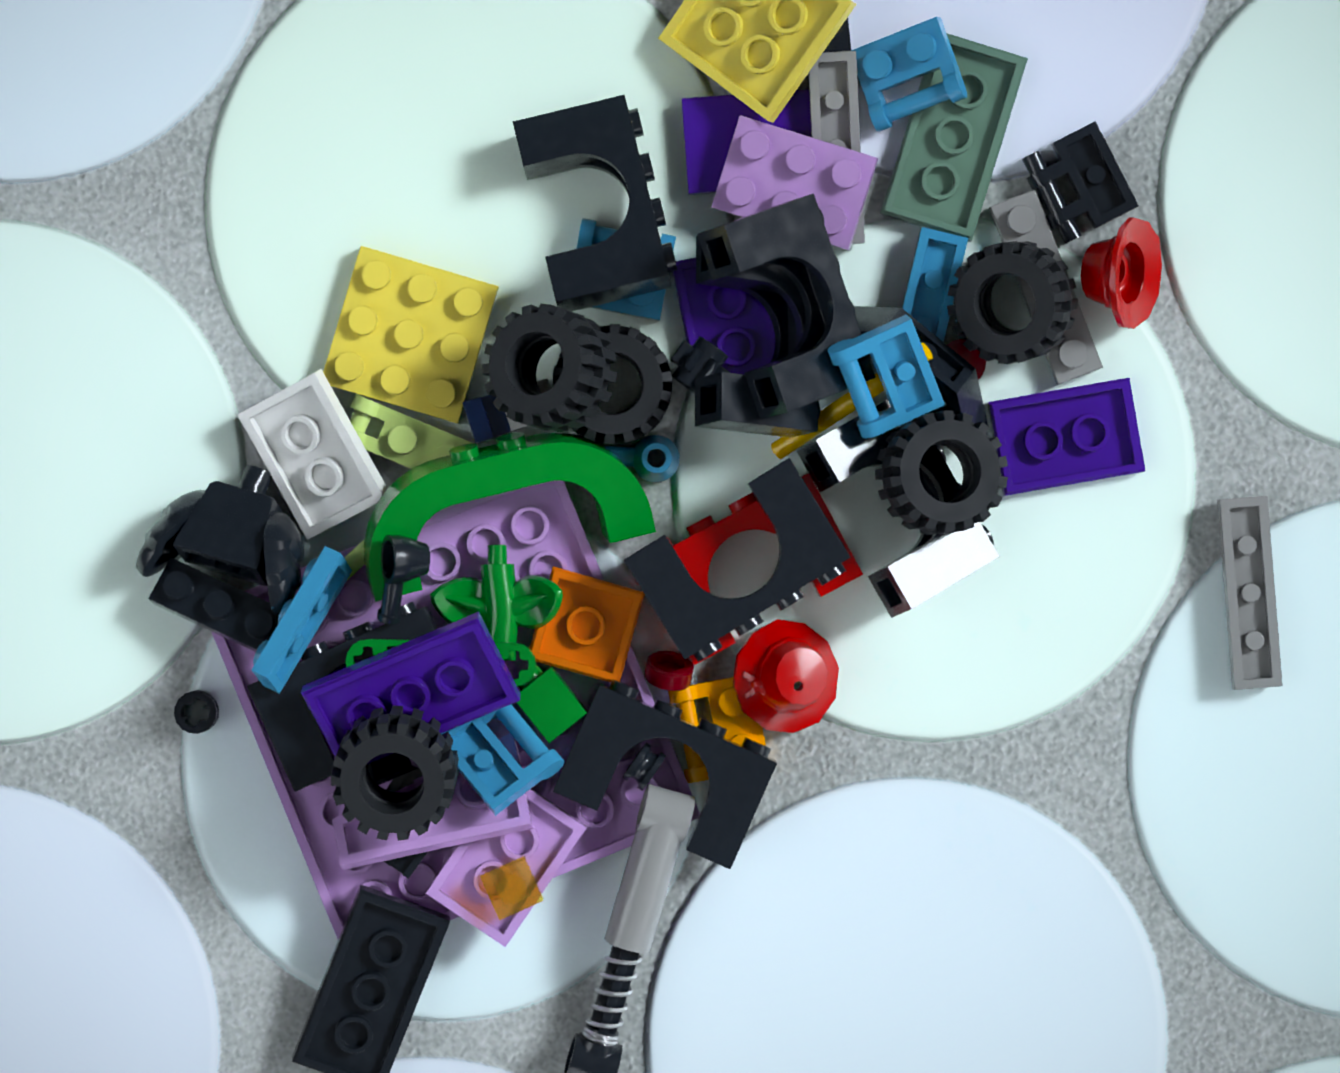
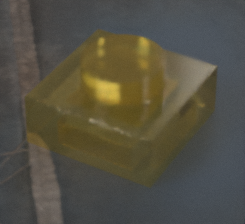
(512, 887)

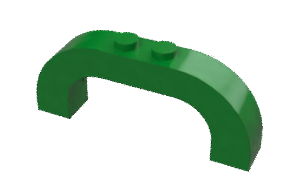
(500, 468)

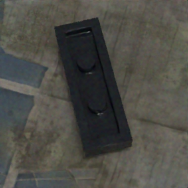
(214, 605)

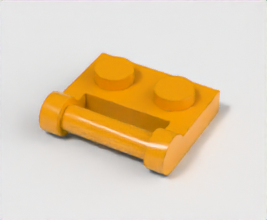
(724, 712)

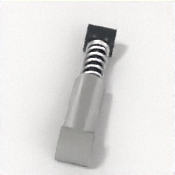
(660, 830)

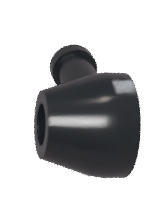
(400, 562)

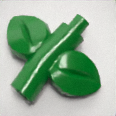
(499, 598)

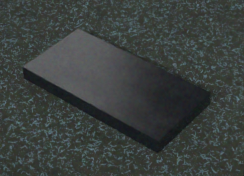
(371, 985)

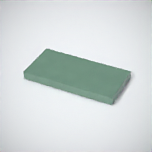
(955, 145)

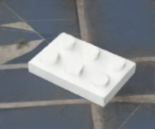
(313, 454)

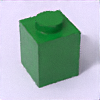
(550, 703)

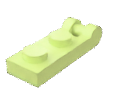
(401, 437)

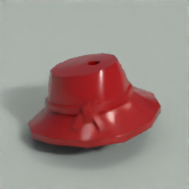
(1125, 272)
(772, 664)

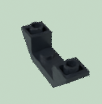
(953, 374)

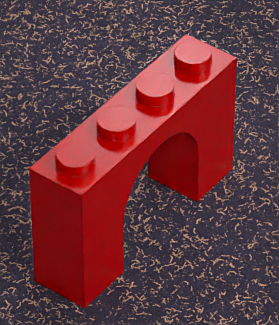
(747, 515)

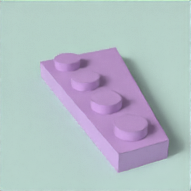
(463, 822)

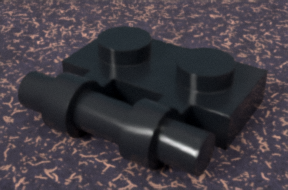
(1093, 175)

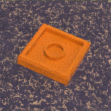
(590, 628)

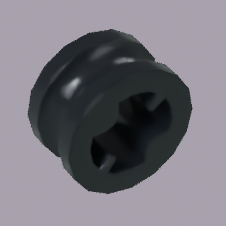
(190, 699)
(644, 766)

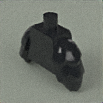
(230, 533)

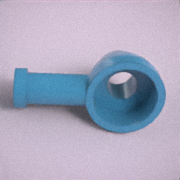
(637, 457)

